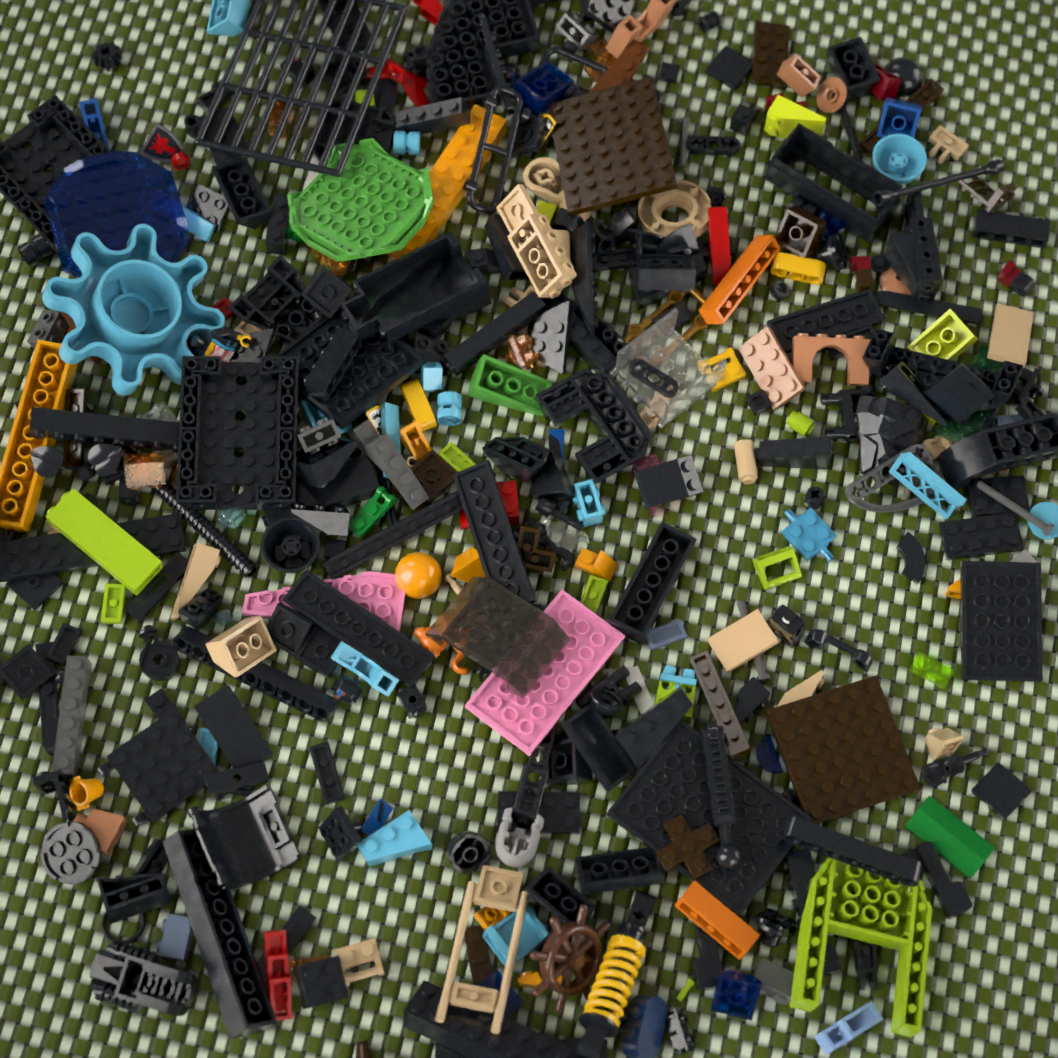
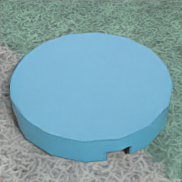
(1047, 513)

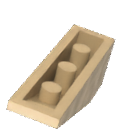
(199, 567)

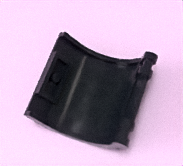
(245, 839)

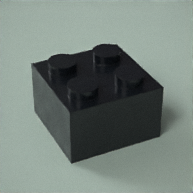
(321, 982)

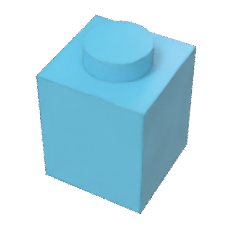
(431, 376)

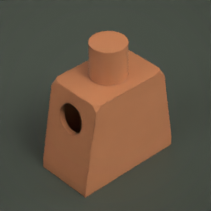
(105, 826)

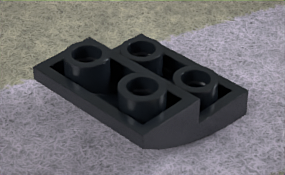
(1001, 791)

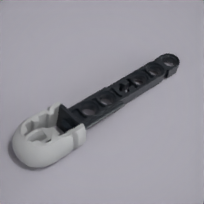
(525, 811)

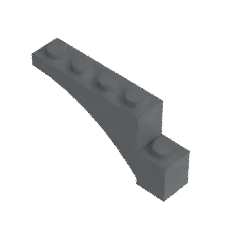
(388, 458)

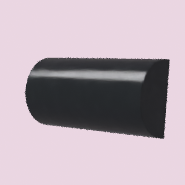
(619, 871)

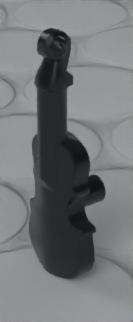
(937, 773)

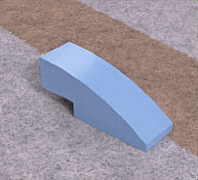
(848, 1028)

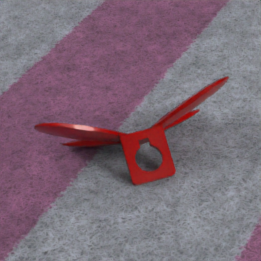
(410, 82)

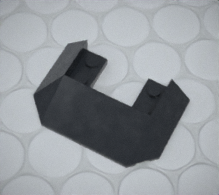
(621, 427)

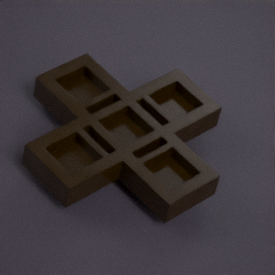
(687, 847)

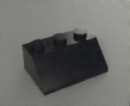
(853, 66)
(665, 272)
(558, 896)

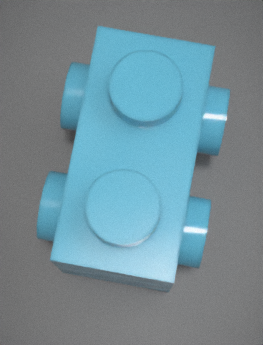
(588, 503)

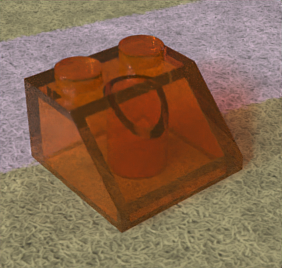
(144, 470)

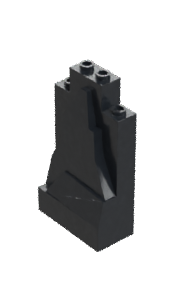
(415, 291)

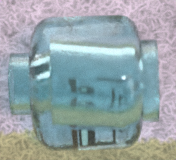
(230, 518)

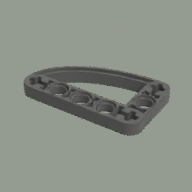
(880, 480)

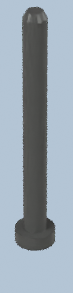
(1016, 508)
(762, 676)

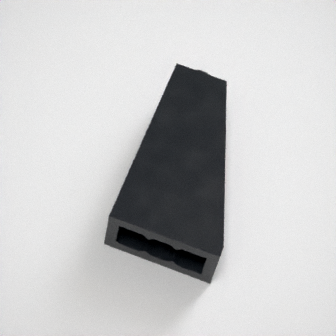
(505, 255)
(795, 453)

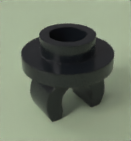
(148, 632)

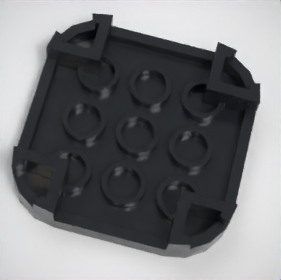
(376, 124)

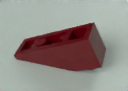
(888, 84)

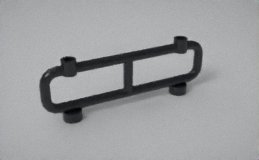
(569, 50)
(520, 114)

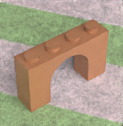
(639, 29)
(853, 349)

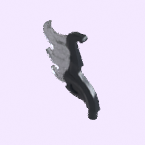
(556, 537)

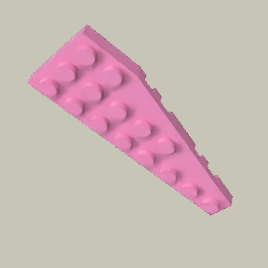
(371, 590)

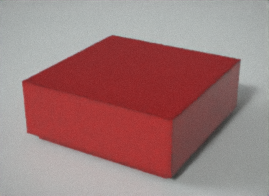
(223, 306)

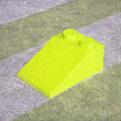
(785, 116)
(944, 338)

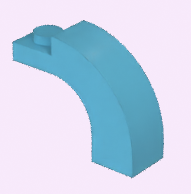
(368, 670)

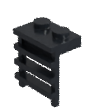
(52, 782)

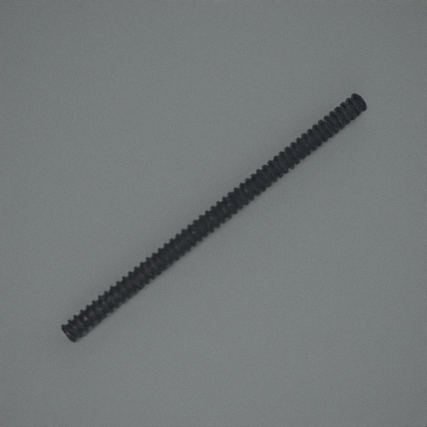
(202, 525)

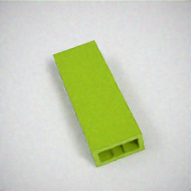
(104, 541)

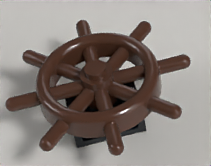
(562, 953)

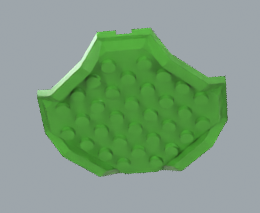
(367, 209)

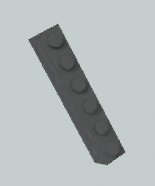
(72, 715)

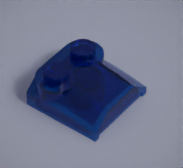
(736, 994)

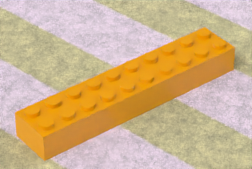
(451, 173)
(19, 482)

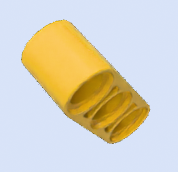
(798, 268)
(418, 404)

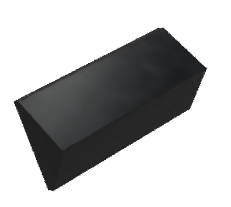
(242, 192)

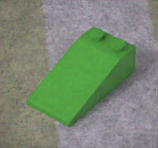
(506, 386)

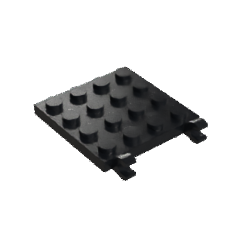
(161, 766)

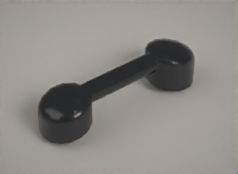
(817, 639)

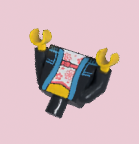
(218, 343)

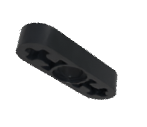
(713, 139)
(654, 385)

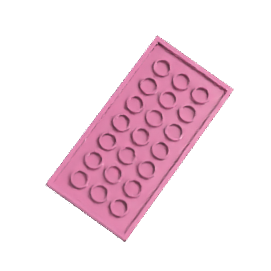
(530, 719)

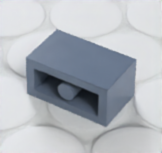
(175, 939)

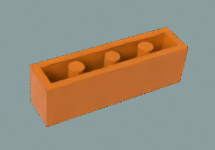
(717, 920)

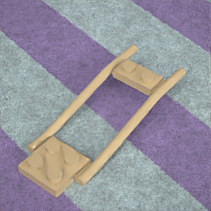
(498, 890)

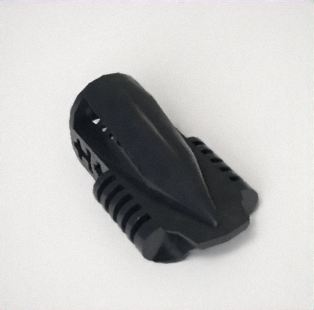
(135, 979)

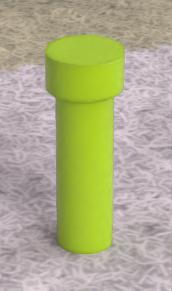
(685, 989)

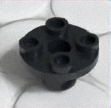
(834, 252)
(775, 927)

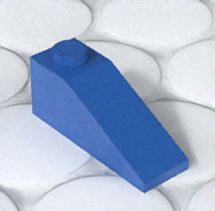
(93, 119)

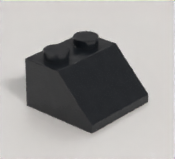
(567, 765)

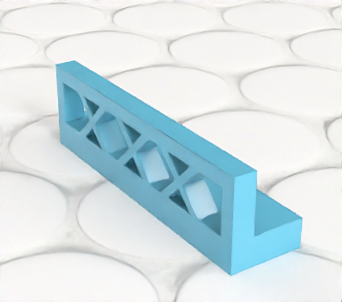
(932, 481)

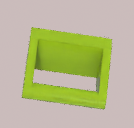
(774, 557)

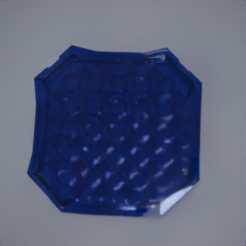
(109, 199)

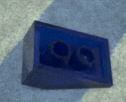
(542, 87)

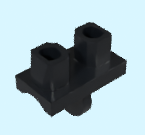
(1034, 389)

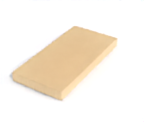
(1010, 334)

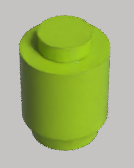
(800, 423)

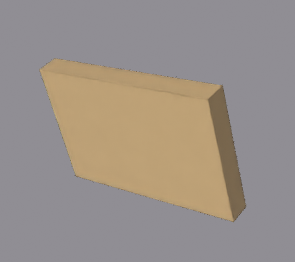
(742, 641)

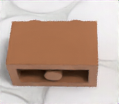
(799, 75)

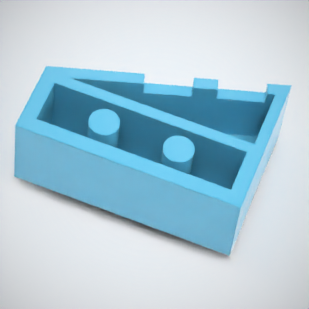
(395, 840)

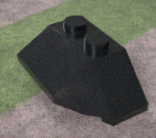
(517, 456)

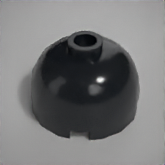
(467, 852)

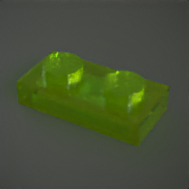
(931, 670)

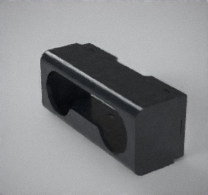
(820, 153)

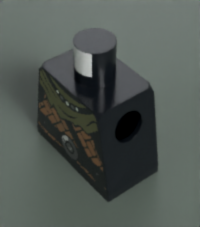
(786, 624)

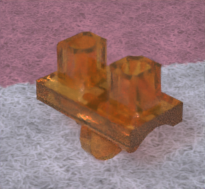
(518, 353)

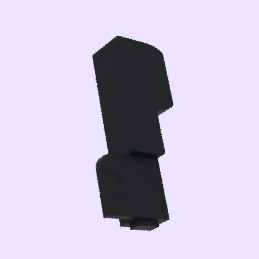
(951, 895)
(708, 965)

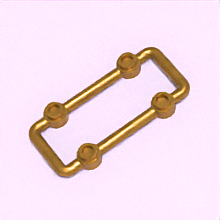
(674, 298)

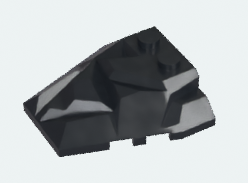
(278, 303)
(886, 430)

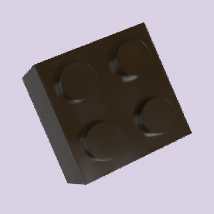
(800, 231)

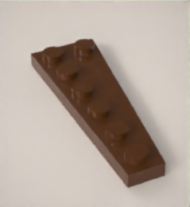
(624, 66)

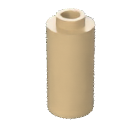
(745, 461)

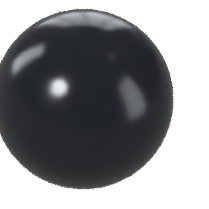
(909, 72)

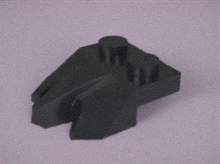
(347, 77)

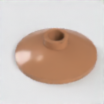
(831, 95)
(889, 282)

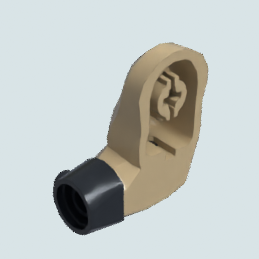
(544, 180)

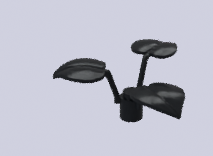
(102, 458)

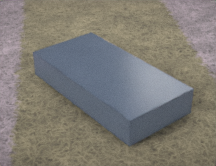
(666, 635)

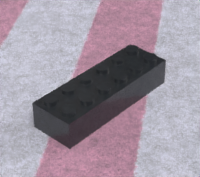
(652, 582)

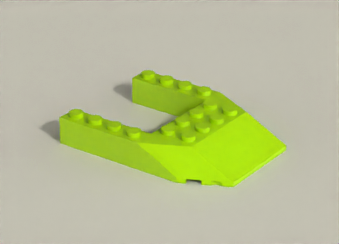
(872, 911)

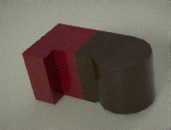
(863, 272)

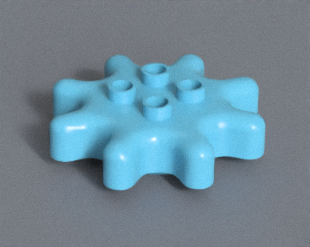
(131, 307)

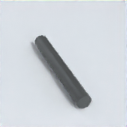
(683, 143)

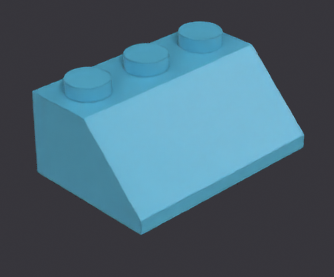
(228, 17)

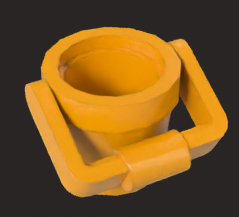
(85, 791)

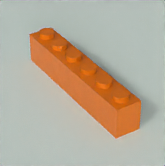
(739, 279)

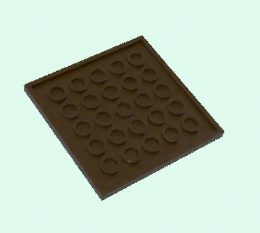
(842, 750)

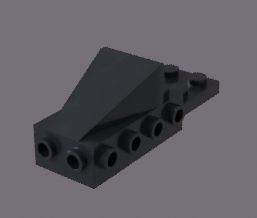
(915, 252)

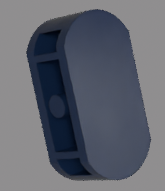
(644, 1027)

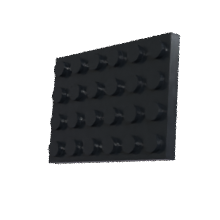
(1001, 621)

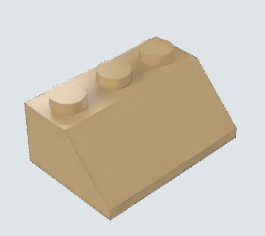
(242, 646)

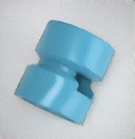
(407, 142)
(449, 408)

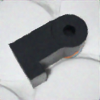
(295, 69)

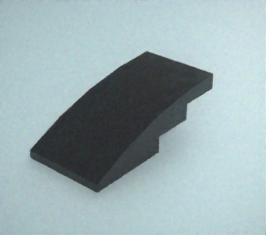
(233, 729)

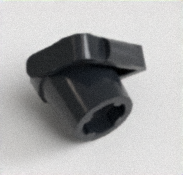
(418, 64)

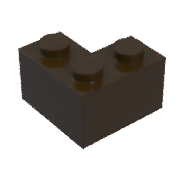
(534, 556)

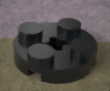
(154, 651)

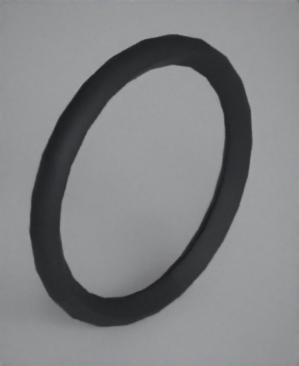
(103, 925)

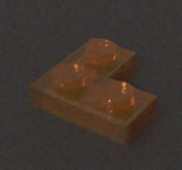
(603, 57)

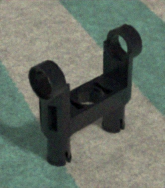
(844, 400)

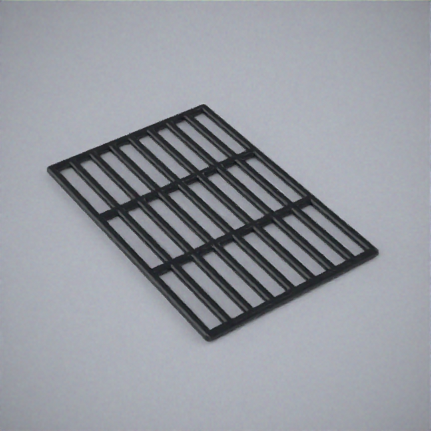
(292, 99)

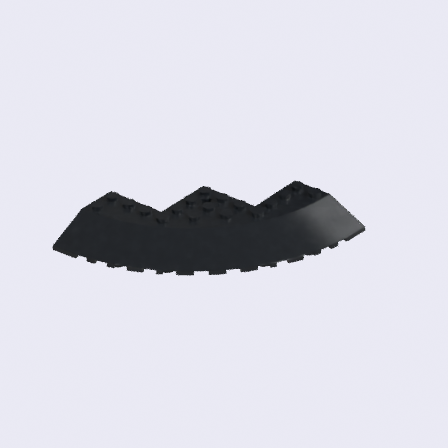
(459, 54)

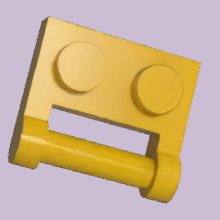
(733, 369)

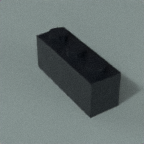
(277, 235)

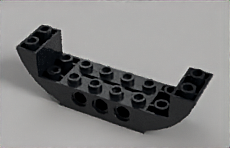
(883, 356)
(1000, 449)

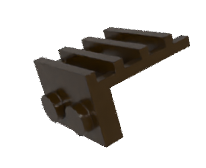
(995, 199)

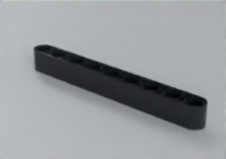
(262, 678)

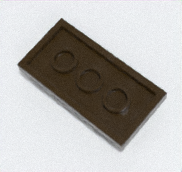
(768, 53)

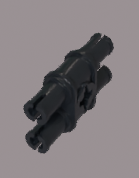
(610, 682)

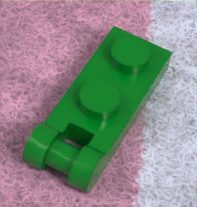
(371, 512)

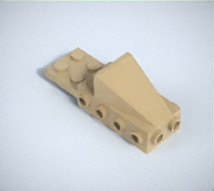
(538, 247)

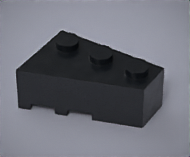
(133, 895)

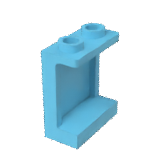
(500, 935)

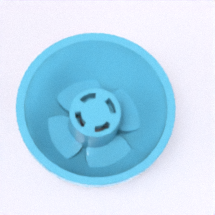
(899, 158)

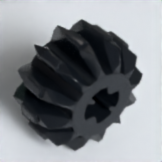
(107, 56)

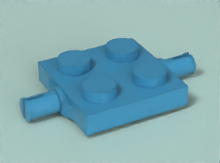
(808, 534)

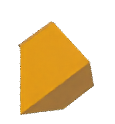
(467, 566)

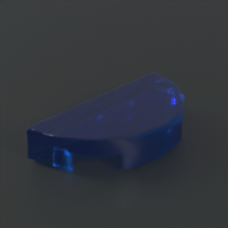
(767, 756)

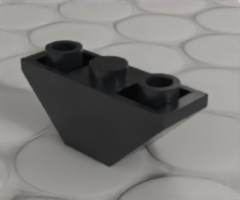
(200, 609)

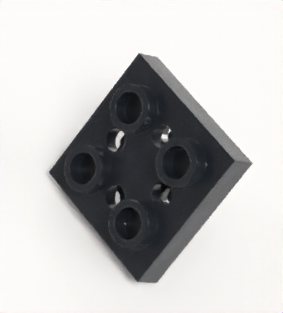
(341, 834)

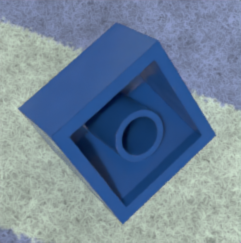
(899, 118)

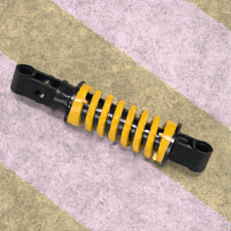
(615, 978)

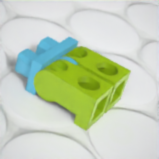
(669, 682)

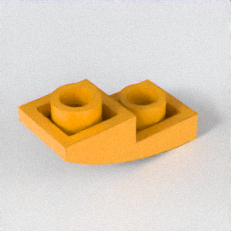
(490, 916)
(531, 980)

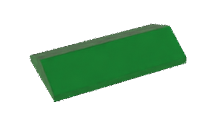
(950, 837)

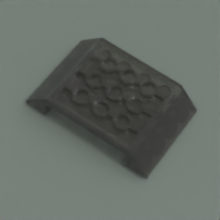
(500, 633)

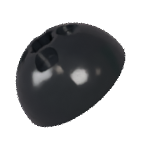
(290, 536)

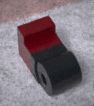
(1016, 279)

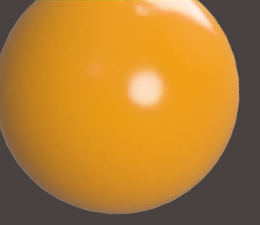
(418, 575)

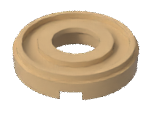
(687, 196)

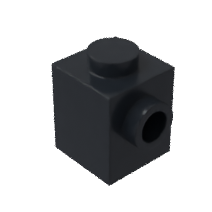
(412, 702)

